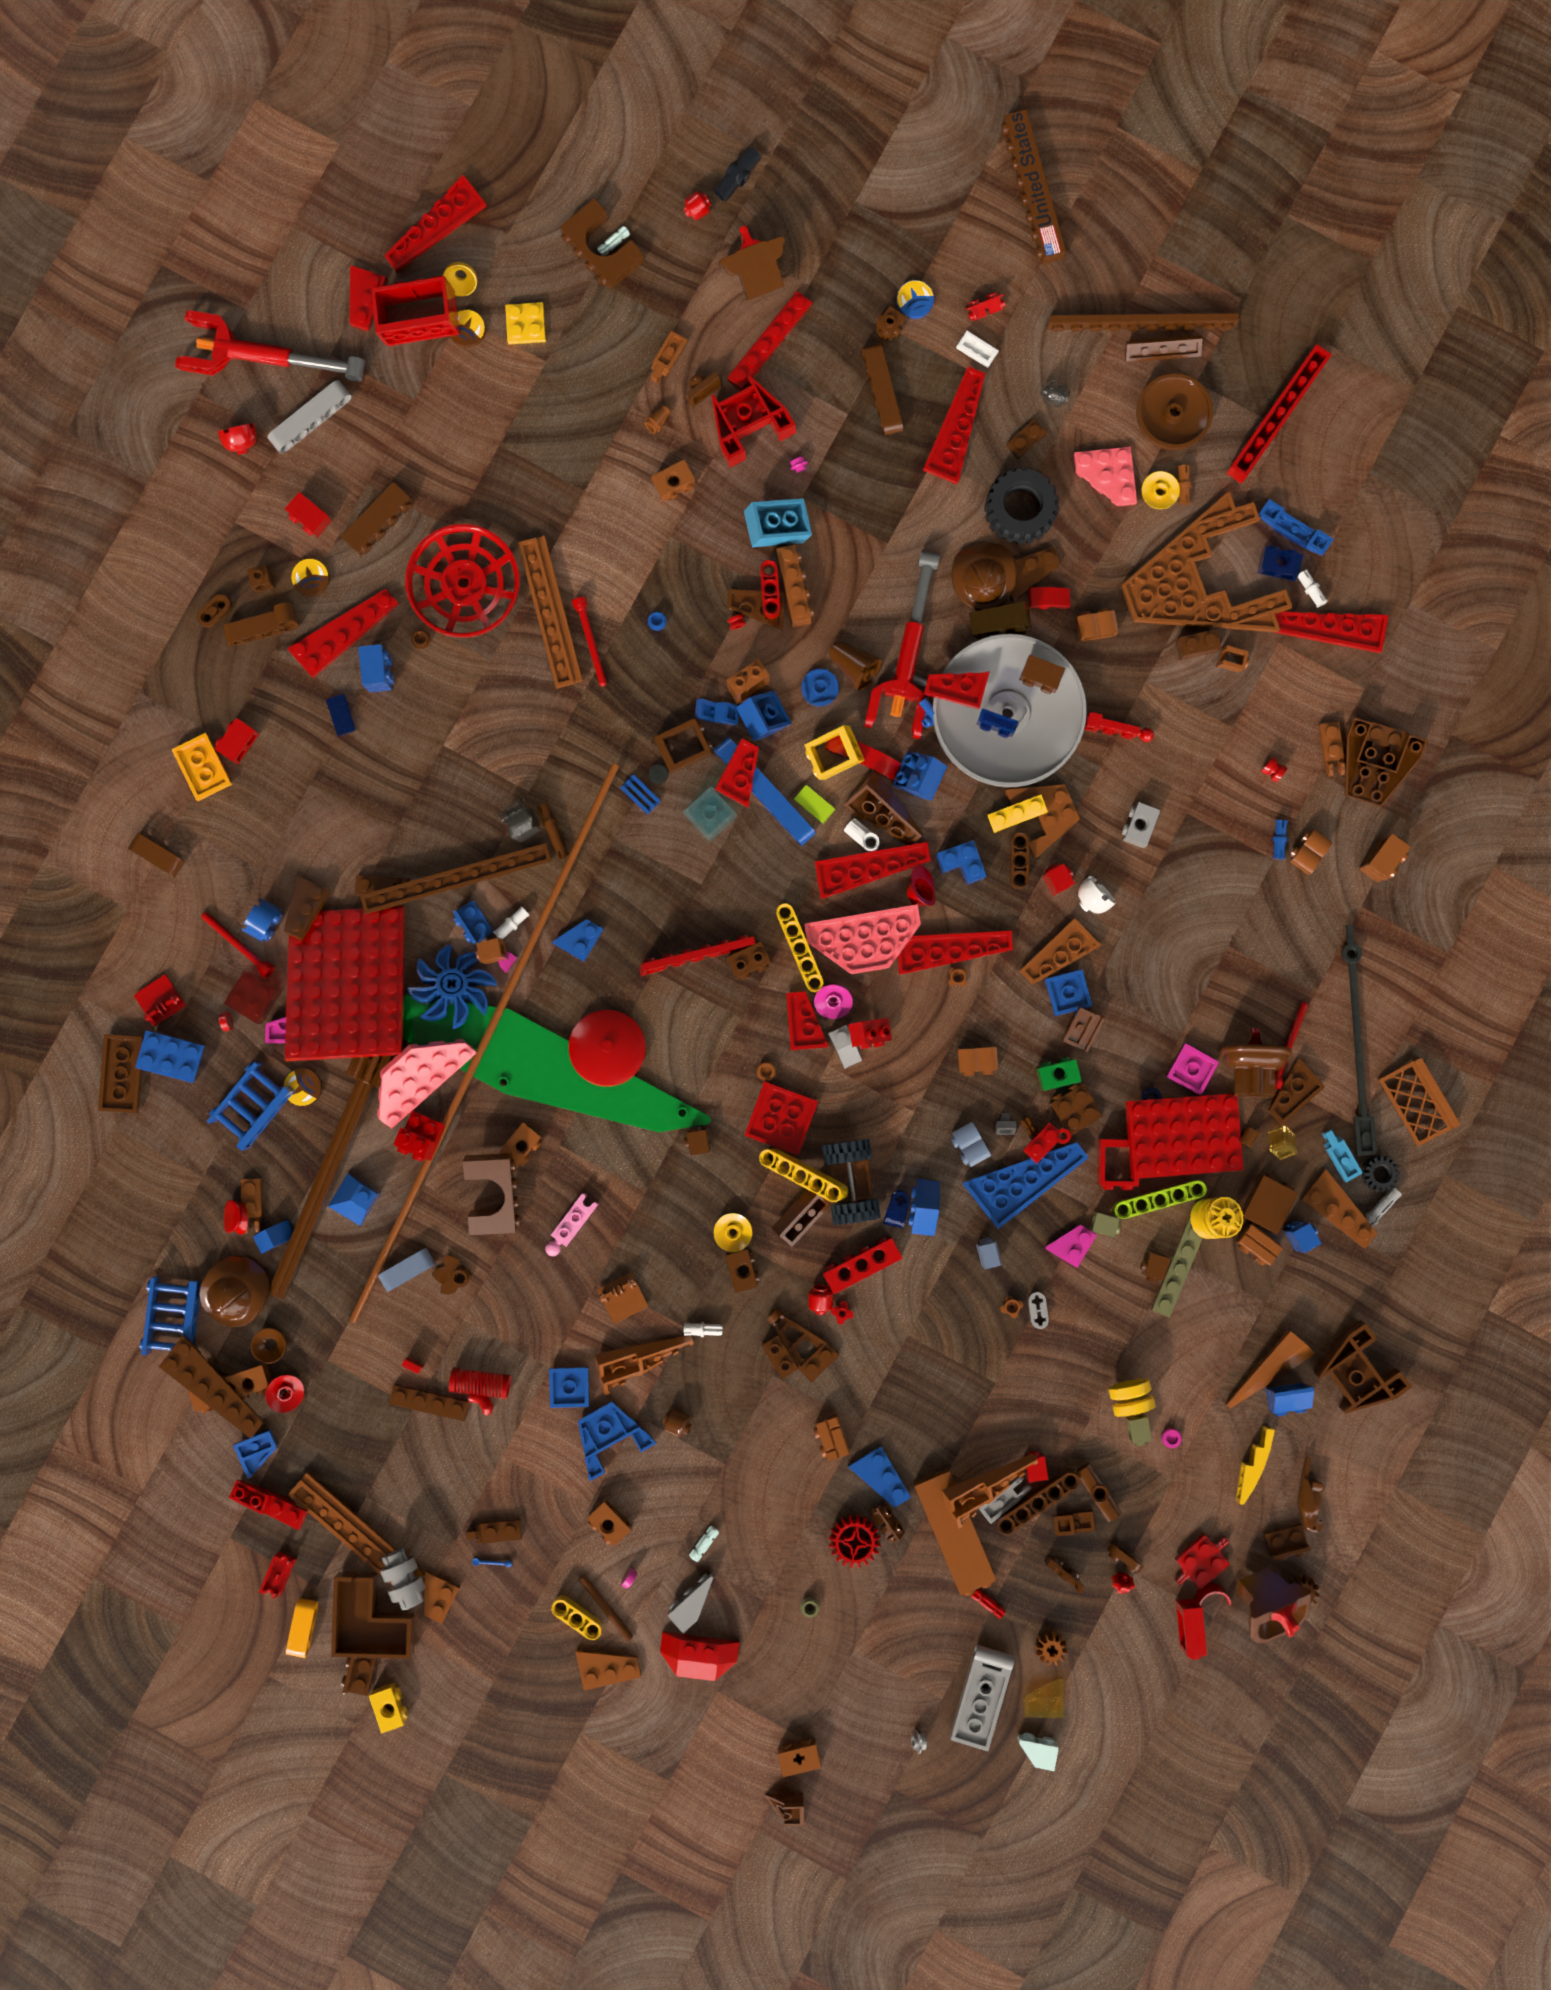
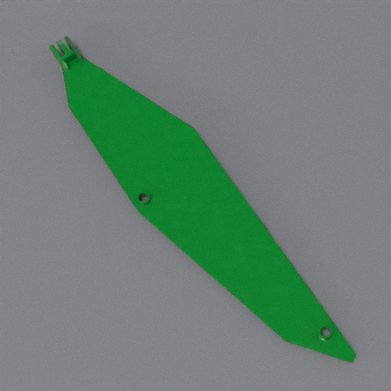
(541, 1070)

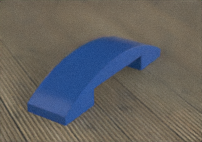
(1294, 529)

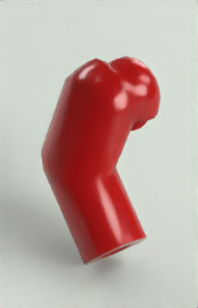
(483, 1401)

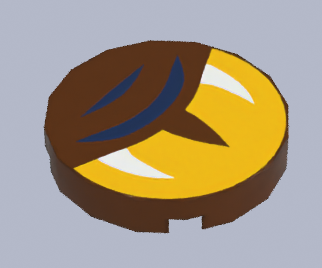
(471, 329)
(310, 577)
(307, 1086)

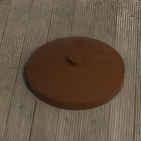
(1174, 411)

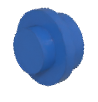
(657, 621)

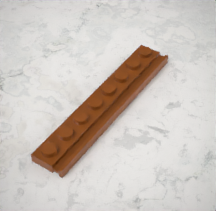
(550, 612)
(343, 1522)

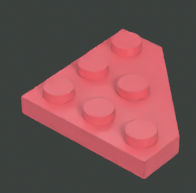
(1109, 473)

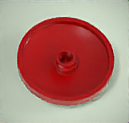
(607, 1048)

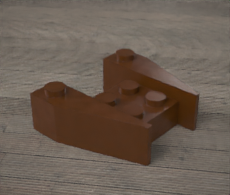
(1356, 1374)

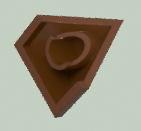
(789, 1807)

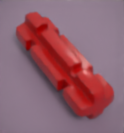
(988, 1603)

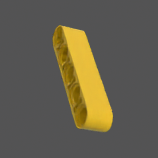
(799, 938)
(812, 1174)

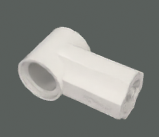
(861, 835)

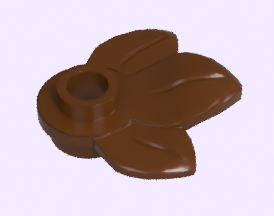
(449, 1274)

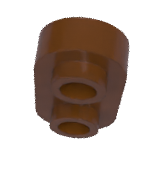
(212, 609)
(1130, 1563)

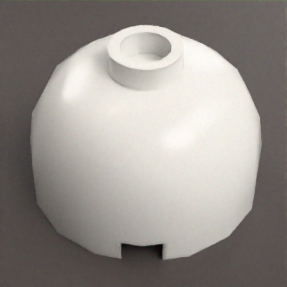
(1094, 896)

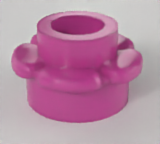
(798, 464)

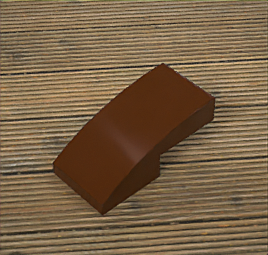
(1074, 1523)

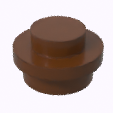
(421, 639)

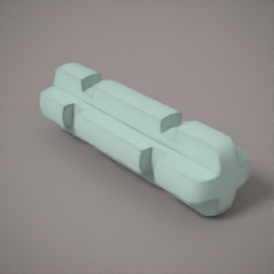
(613, 241)
(704, 1543)

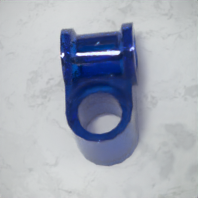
(897, 1213)

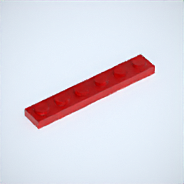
(769, 340)

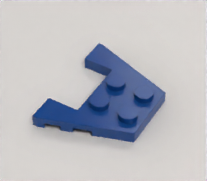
(604, 1429)

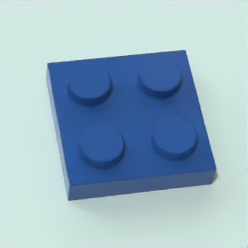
(1068, 992)
(569, 1387)

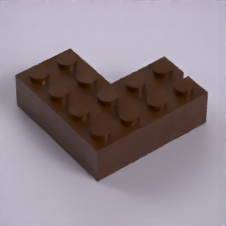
(361, 1630)

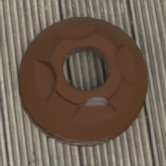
(259, 1347)

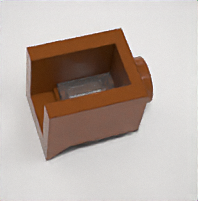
(1233, 659)

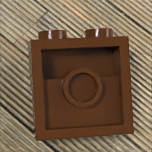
(1075, 1108)

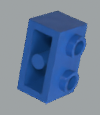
(1302, 1236)

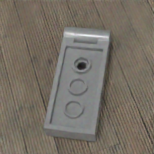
(981, 1706)

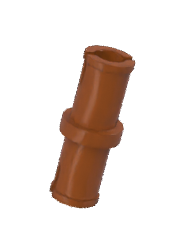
(1184, 484)

